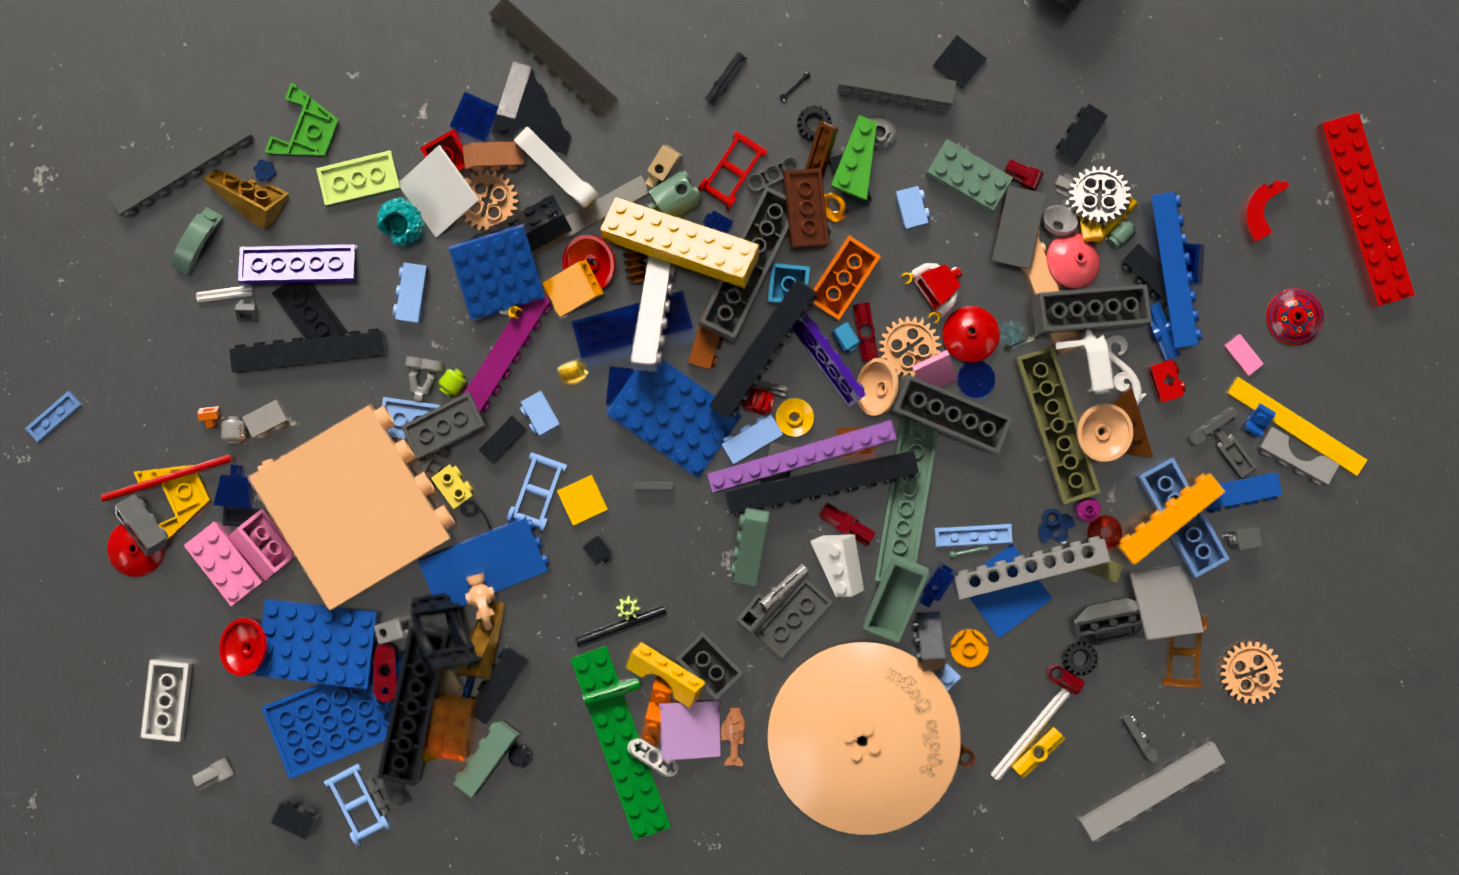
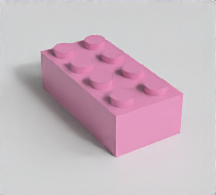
(224, 564)

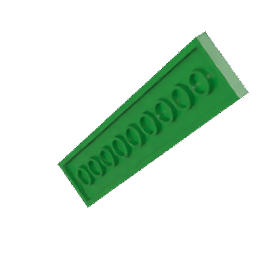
(615, 731)

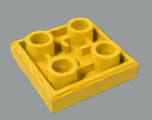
(582, 500)

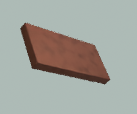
(806, 208)

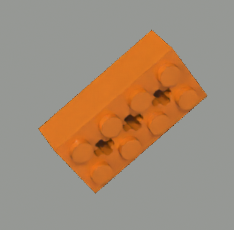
(855, 275)

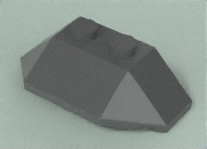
(1109, 622)

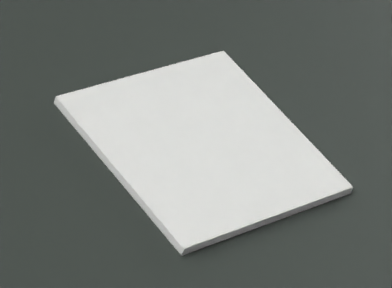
(438, 191)

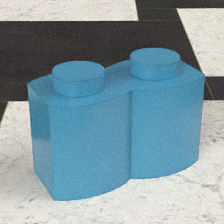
(846, 338)

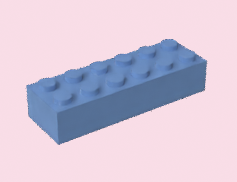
(1195, 539)

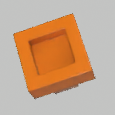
(209, 415)

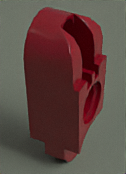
(386, 656)

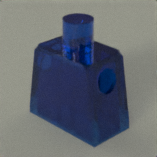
(234, 489)
(941, 577)

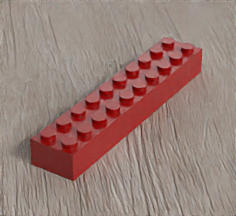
(1366, 210)

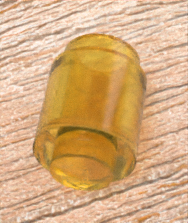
(572, 370)

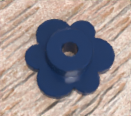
(261, 165)

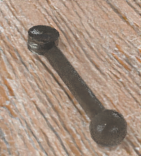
(1007, 348)

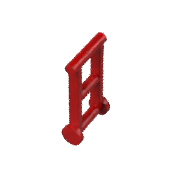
(705, 184)

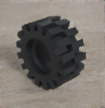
(805, 115)
(1091, 661)

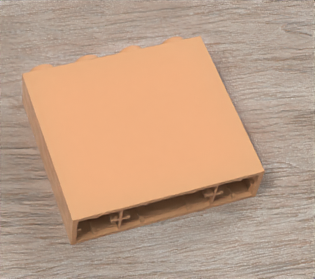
(352, 505)

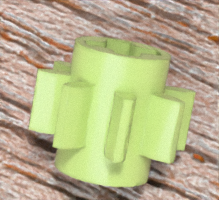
(622, 607)

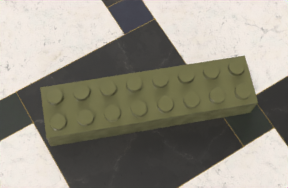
(1056, 425)

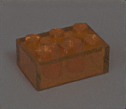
(451, 727)

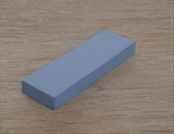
(53, 416)

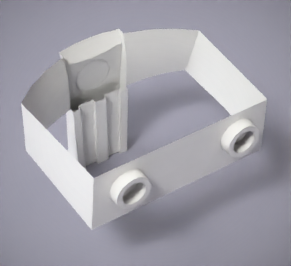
(1098, 360)

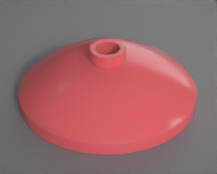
(1064, 261)

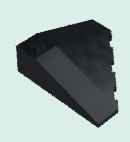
(526, 105)

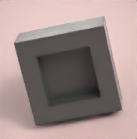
(246, 312)

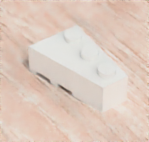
(840, 563)

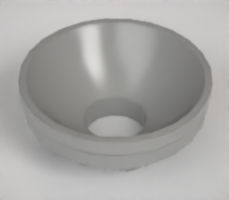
(888, 139)
(1062, 216)

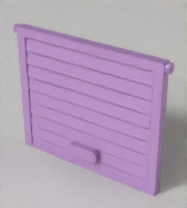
(690, 731)

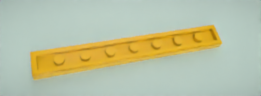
(1299, 427)

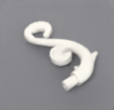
(1127, 373)

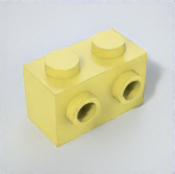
(453, 486)

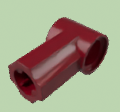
(1027, 176)
(1066, 679)

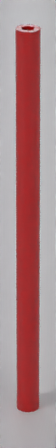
(166, 478)

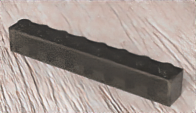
(555, 58)

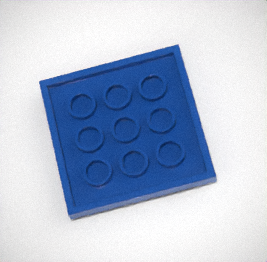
(496, 272)

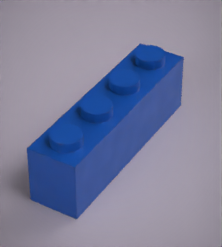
(1248, 491)

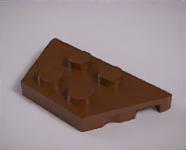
(1140, 444)

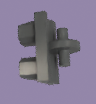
(431, 466)

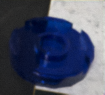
(976, 379)

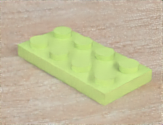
(358, 178)

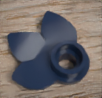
(1057, 528)

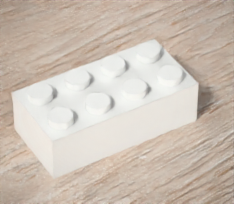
(166, 700)

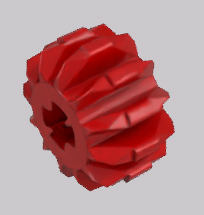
(759, 401)

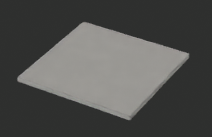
(1166, 602)

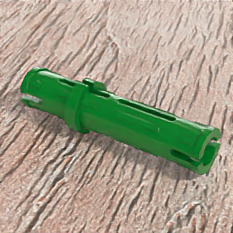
(633, 685)

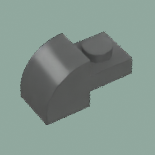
(752, 614)

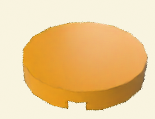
(969, 648)

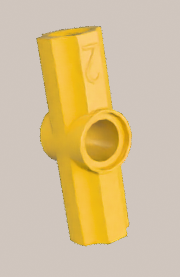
(1028, 761)

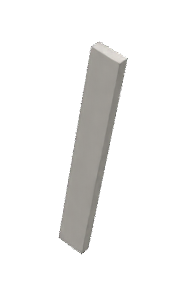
(599, 209)

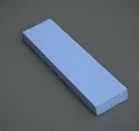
(973, 535)

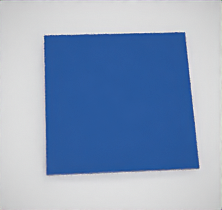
(1010, 605)

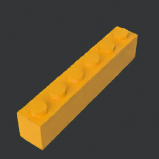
(1171, 518)

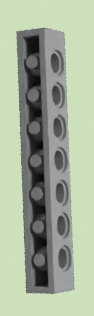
(1099, 556)

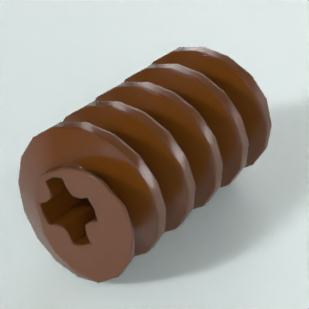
(635, 266)

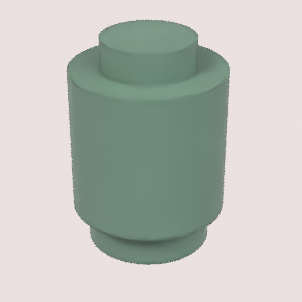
(1122, 234)

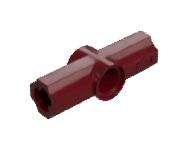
(864, 319)
(847, 524)

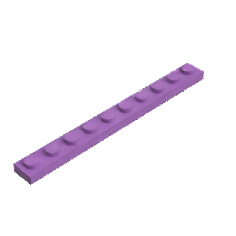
(802, 456)

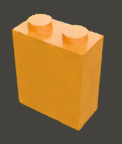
(572, 288)

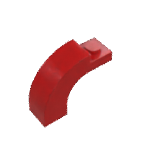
(1253, 215)

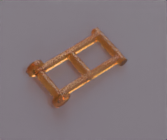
(1185, 652)

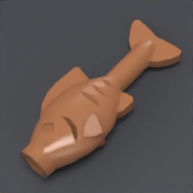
(733, 731)

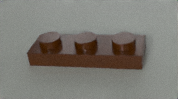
(822, 147)

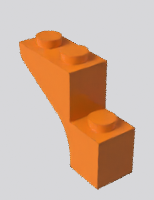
(652, 725)

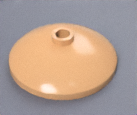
(880, 386)
(1116, 432)

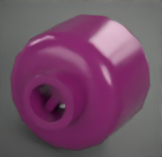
(1080, 509)

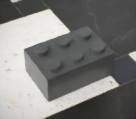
(709, 664)

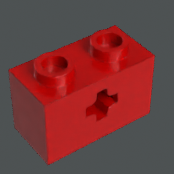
(1158, 375)

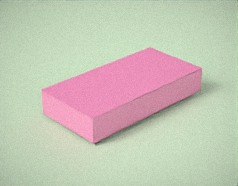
(1243, 355)

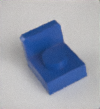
(1259, 420)

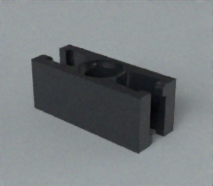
(502, 439)

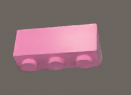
(262, 544)

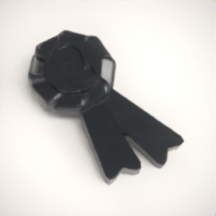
(519, 755)

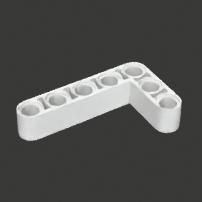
(555, 168)

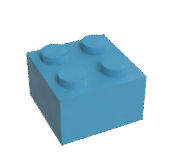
(782, 279)

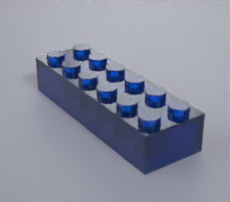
(618, 327)

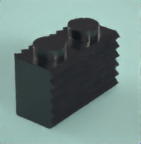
(598, 551)

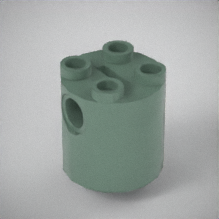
(667, 199)

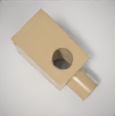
(668, 159)

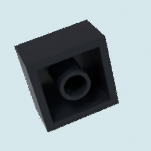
(296, 818)

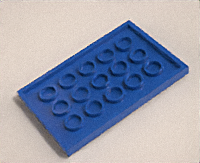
(672, 416)
(318, 644)

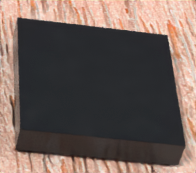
(959, 61)

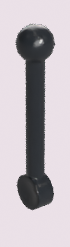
(783, 97)

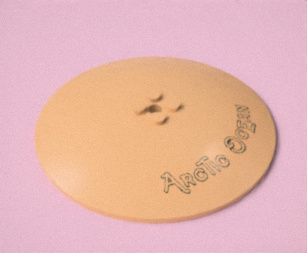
(874, 695)

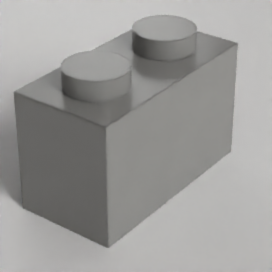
(266, 419)

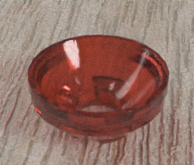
(1095, 527)

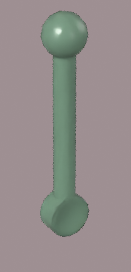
(953, 555)

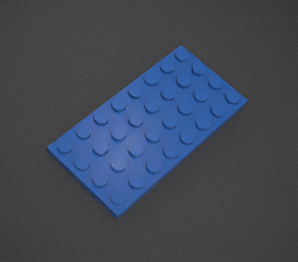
(328, 723)

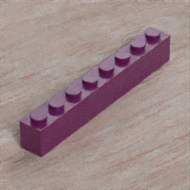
(506, 352)

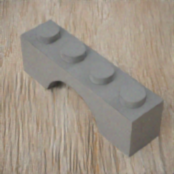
(1276, 444)

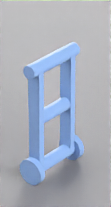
(541, 523)
(383, 822)

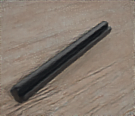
(620, 626)

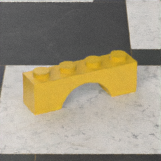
(684, 684)

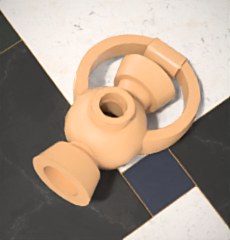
(480, 597)

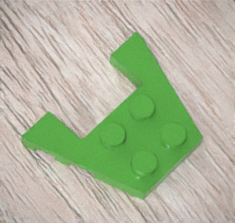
(312, 131)

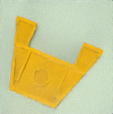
(184, 494)

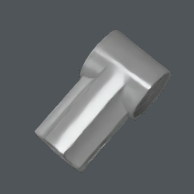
(216, 772)

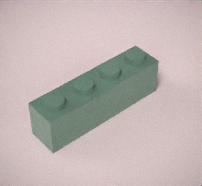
(750, 547)
(486, 759)

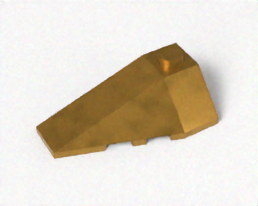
(254, 201)
(485, 644)

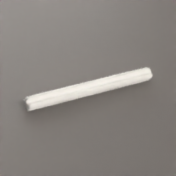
(1030, 734)

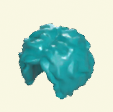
(400, 220)

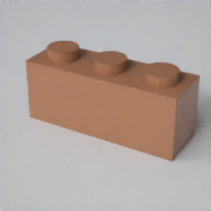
(493, 156)

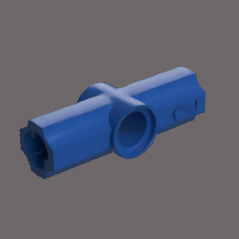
(1162, 332)

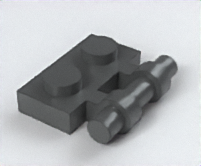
(396, 794)

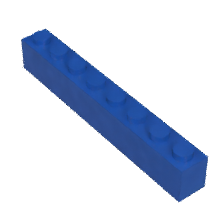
(1175, 269)

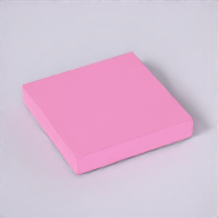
(936, 370)

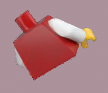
(937, 285)

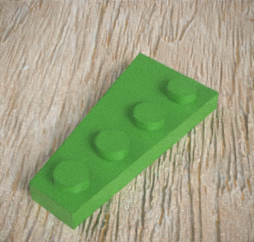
(855, 165)

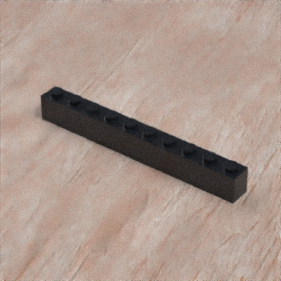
(822, 482)

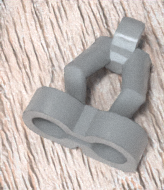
(418, 364)

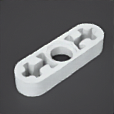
(645, 759)

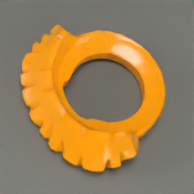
(837, 215)

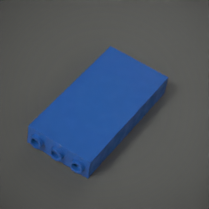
(503, 555)

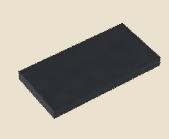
(308, 310)

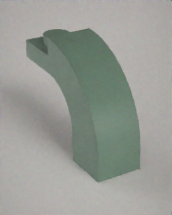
(193, 239)

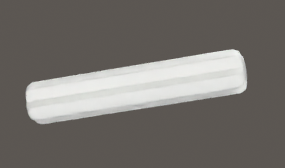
(227, 293)

